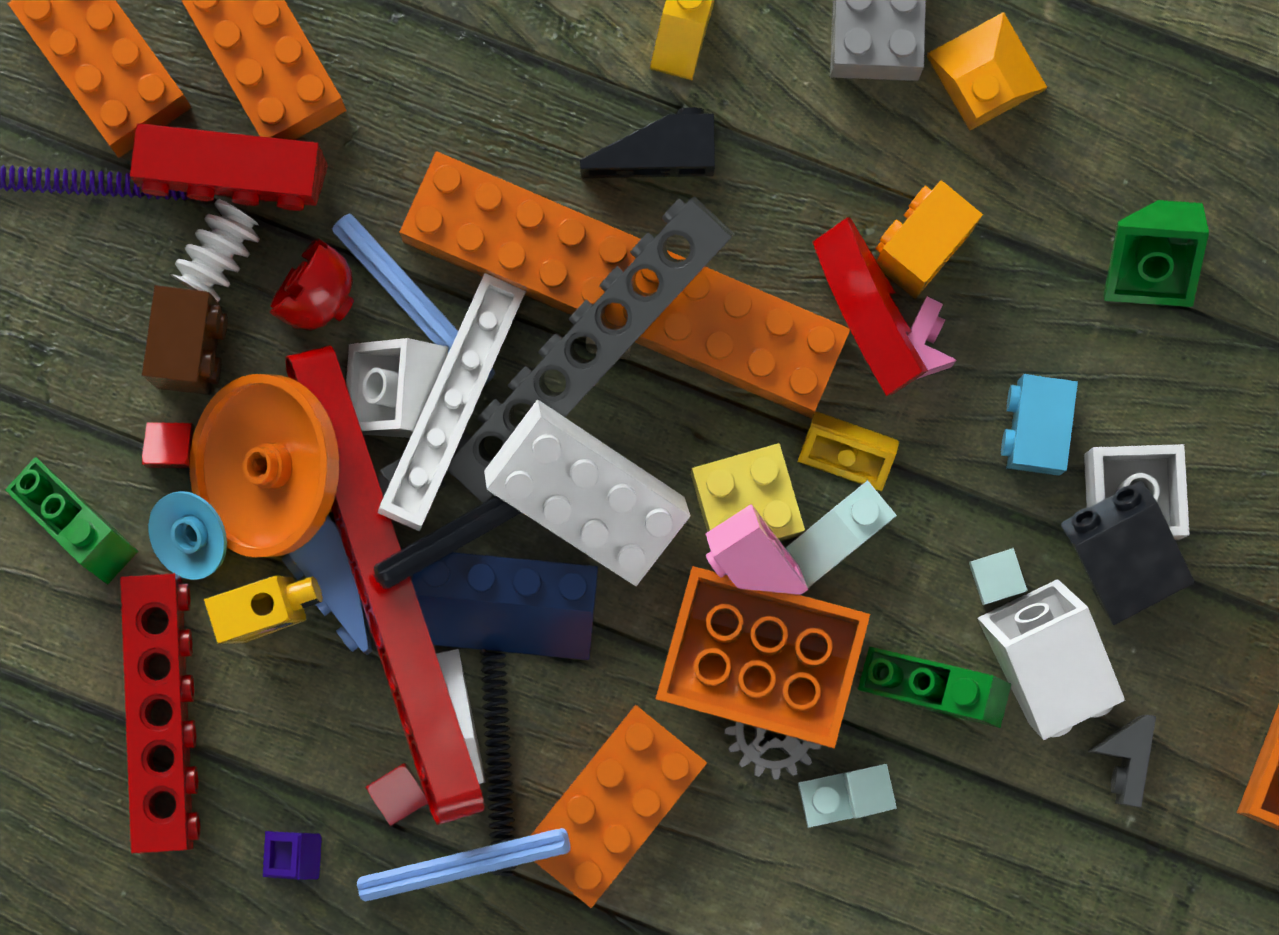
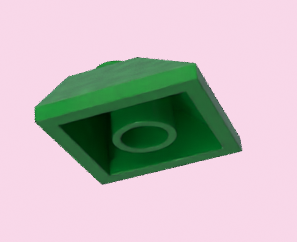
(1158, 255)

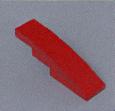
(868, 307)

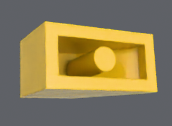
(681, 37)

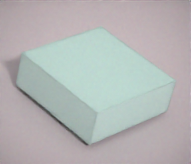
(998, 576)

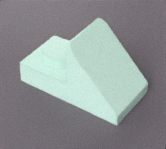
(847, 795)

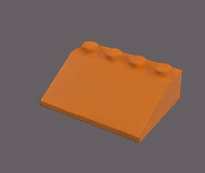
(763, 658)

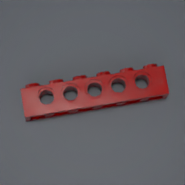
(139, 599)

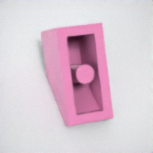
(753, 555)

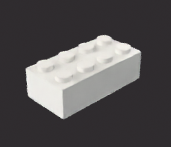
(586, 493)

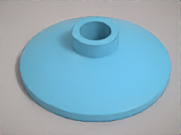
(187, 535)

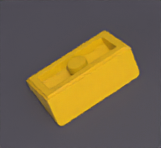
(848, 450)

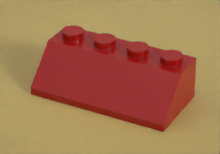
(227, 165)

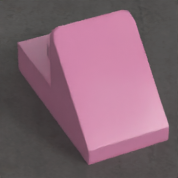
(927, 327)

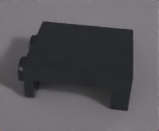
(1128, 552)

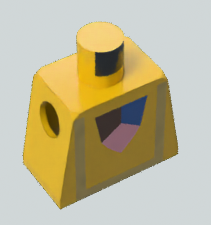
(249, 610)

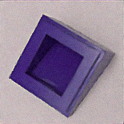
(292, 855)

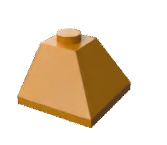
(986, 71)

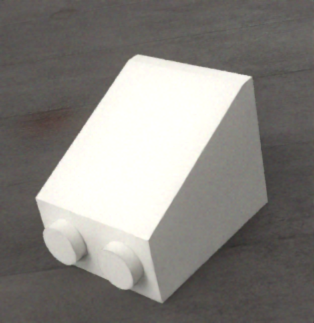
(1052, 659)

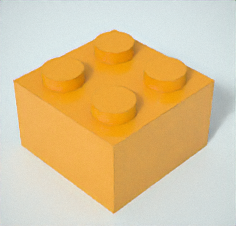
(932, 233)

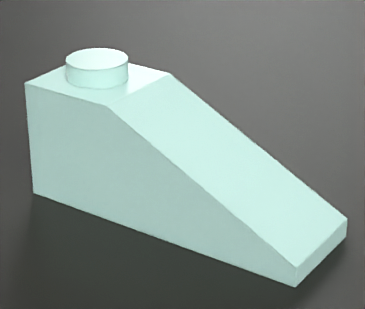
(840, 532)

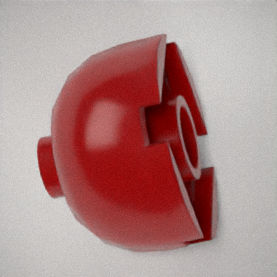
(315, 289)

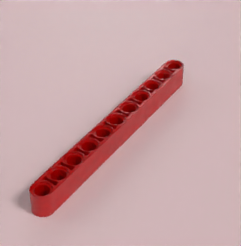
(392, 612)

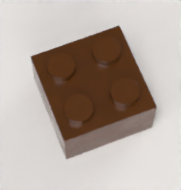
(184, 340)

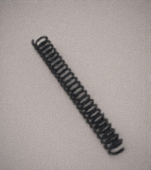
(499, 765)

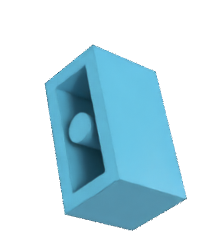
(1040, 424)

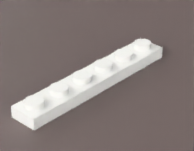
(451, 402)

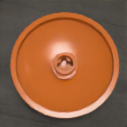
(266, 463)

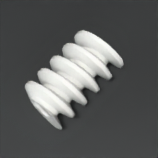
(216, 249)

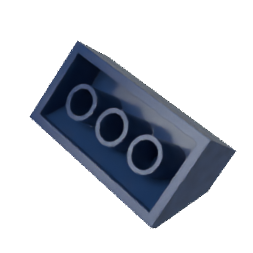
(509, 604)

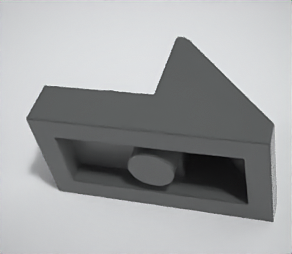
(1133, 746)

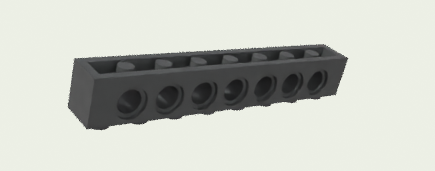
(706, 238)

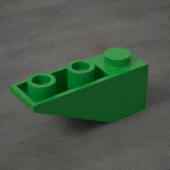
(71, 521)
(935, 686)

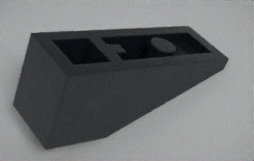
(666, 148)

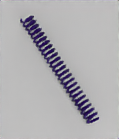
(109, 189)

